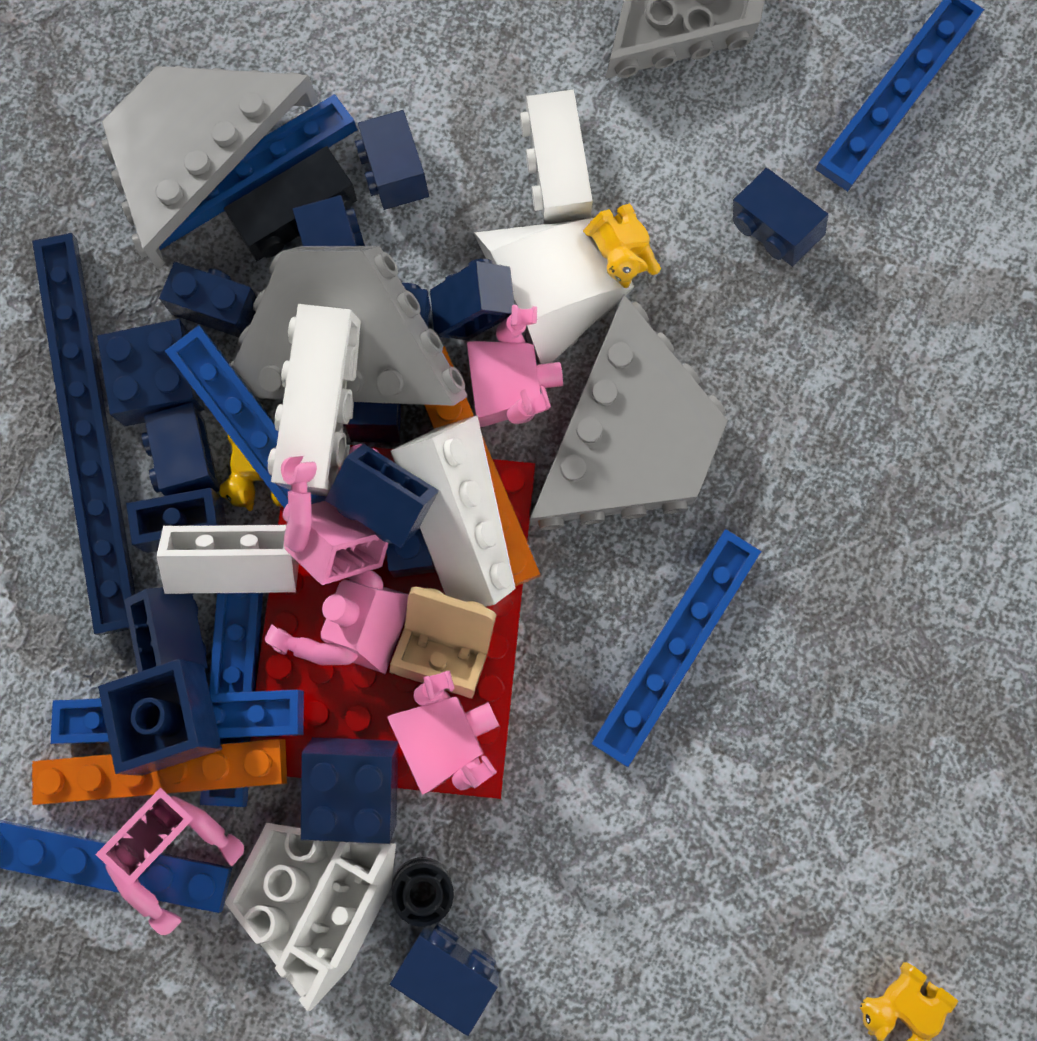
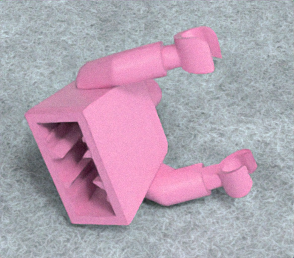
(506, 373)
(320, 536)
(358, 627)
(442, 738)
(145, 839)

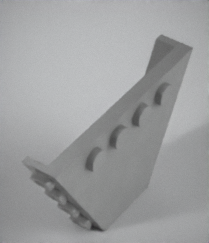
(672, 30)
(185, 136)
(396, 350)
(636, 434)

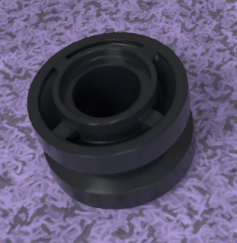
(422, 912)

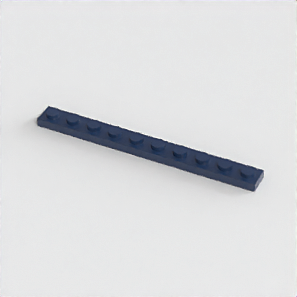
(85, 432)

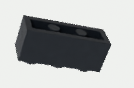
(266, 213)

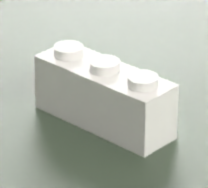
(556, 157)
(226, 559)

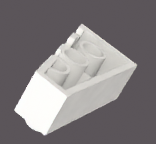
(316, 393)
(464, 519)

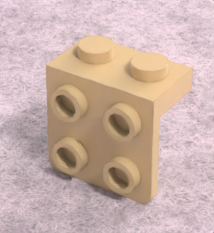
(442, 637)

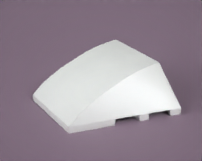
(558, 274)
(311, 904)

